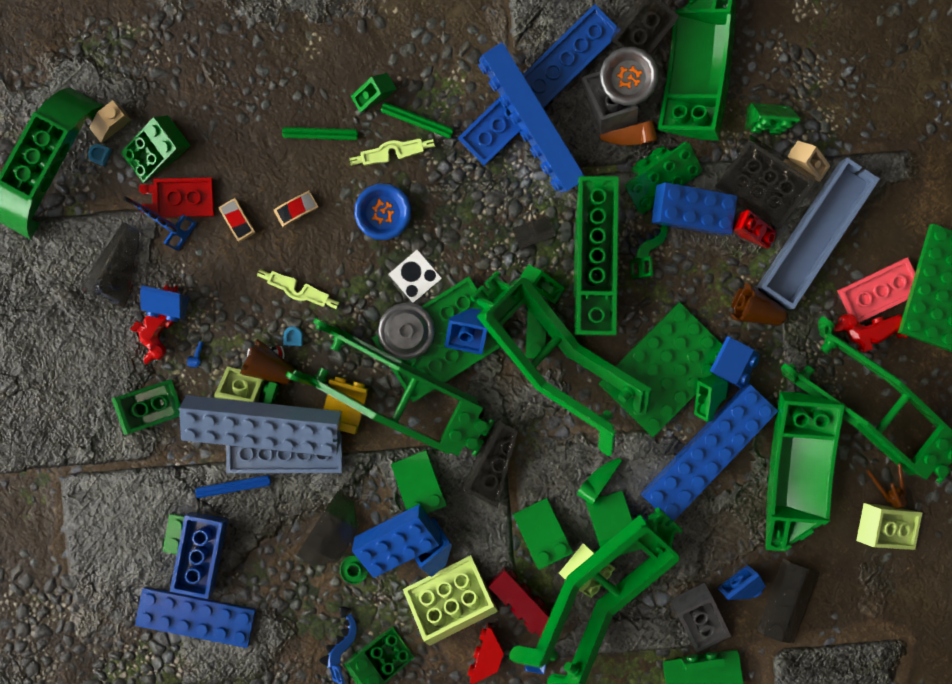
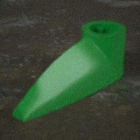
(596, 483)

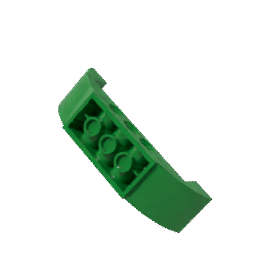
(40, 156)

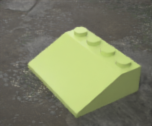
(449, 600)

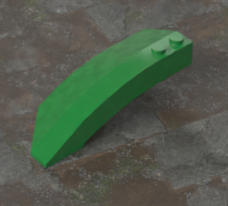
(699, 69)
(801, 467)

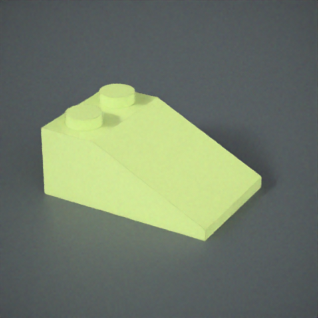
(889, 527)

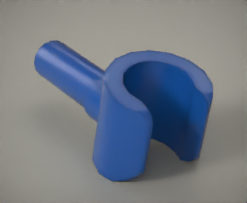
(195, 361)

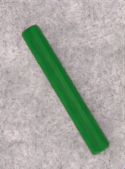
(417, 120)
(320, 133)

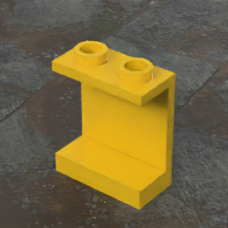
(349, 417)

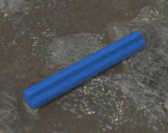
(233, 486)

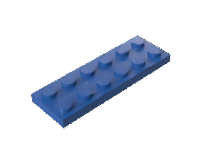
(195, 617)

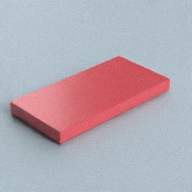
(878, 290)

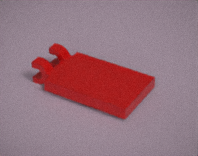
(180, 196)

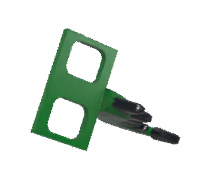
(641, 252)

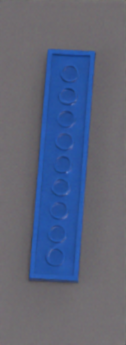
(546, 79)

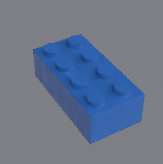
(694, 209)
(396, 541)
(198, 555)

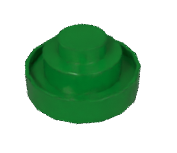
(353, 570)

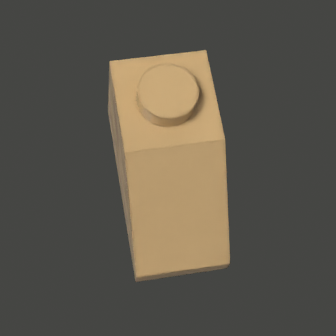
(109, 121)
(810, 159)

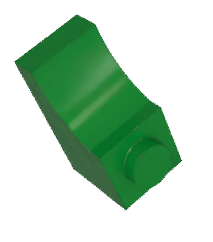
(543, 283)
(709, 395)

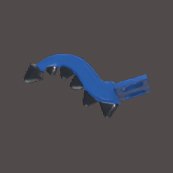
(170, 226)
(342, 644)

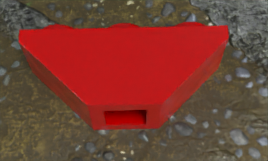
(754, 229)
(487, 656)

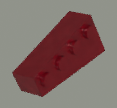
(523, 603)

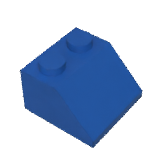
(163, 302)
(735, 362)

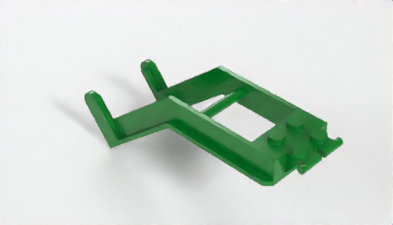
(501, 303)
(463, 427)
(934, 454)
(652, 536)

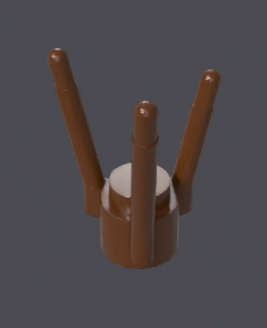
(896, 496)

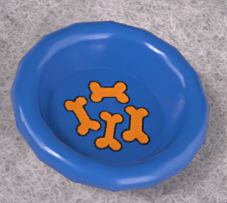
(382, 211)

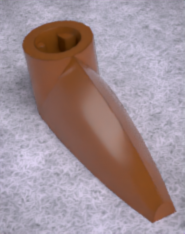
(632, 135)

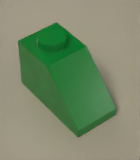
(373, 91)

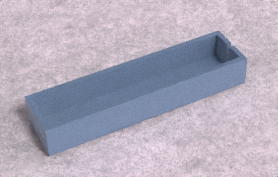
(817, 233)
(260, 425)

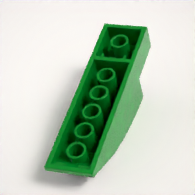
(596, 256)

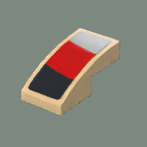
(295, 208)
(237, 220)

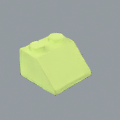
(238, 386)

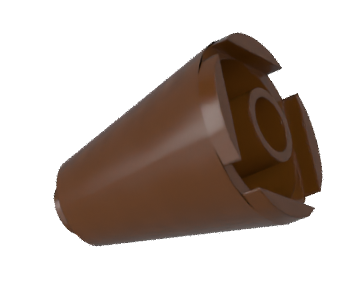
(756, 307)
(266, 365)

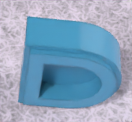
(99, 154)
(293, 337)

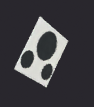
(415, 276)

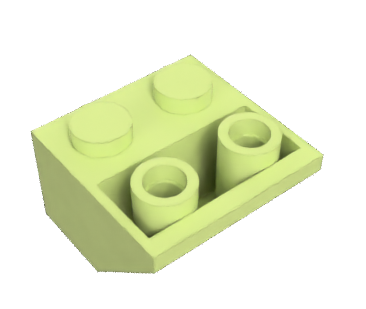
(576, 560)

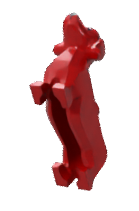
(150, 332)
(870, 334)

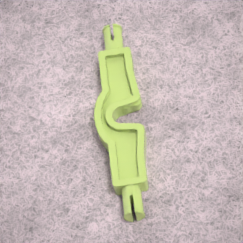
(402, 149)
(289, 284)

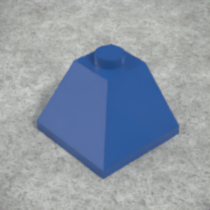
(466, 332)
(436, 558)
(742, 585)

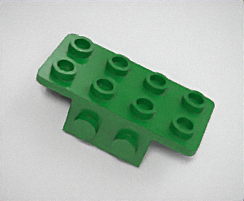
(661, 167)
(707, 668)

